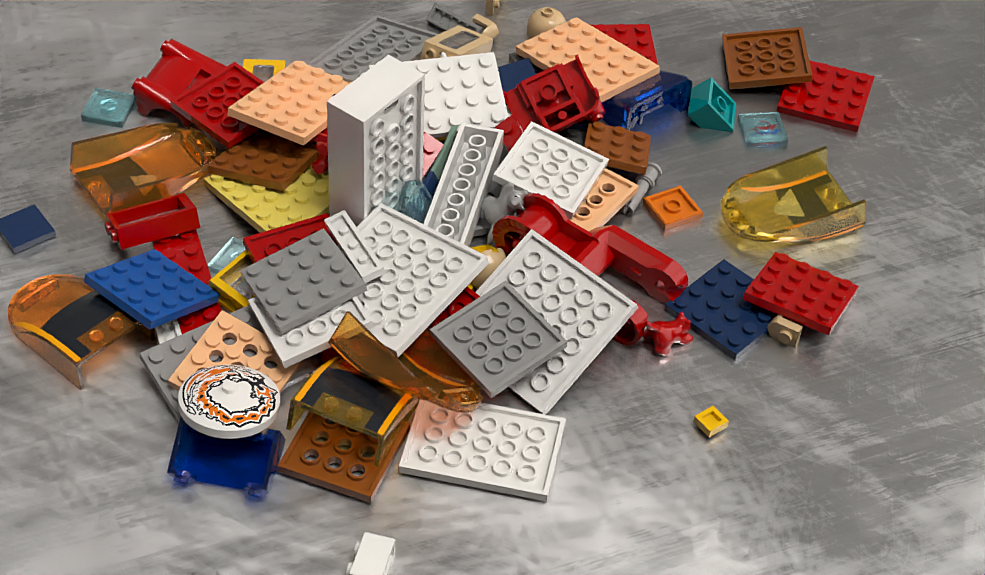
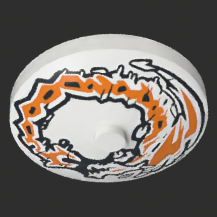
(229, 401)

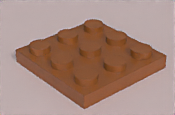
(622, 147)

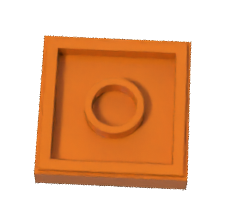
(672, 208)

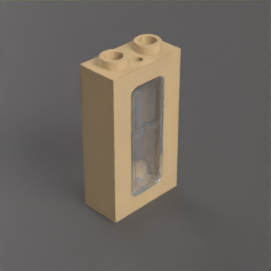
(456, 42)

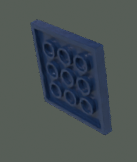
(719, 312)

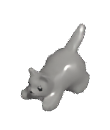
(505, 205)

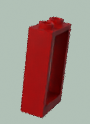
(152, 221)

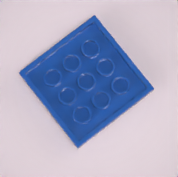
(151, 288)

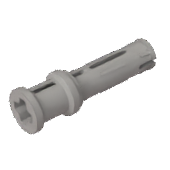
(645, 183)

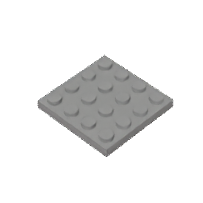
(303, 281)
(498, 338)

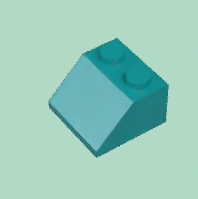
(712, 107)

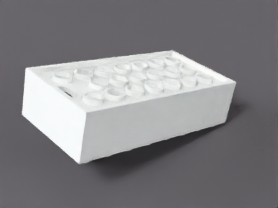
(375, 138)

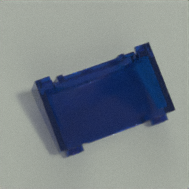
(632, 104)
(230, 463)

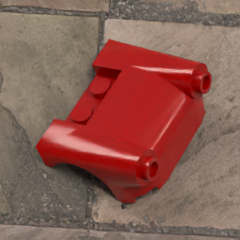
(171, 76)
(556, 98)

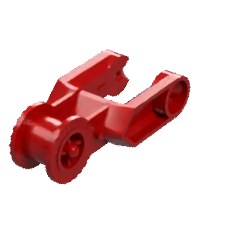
(596, 251)

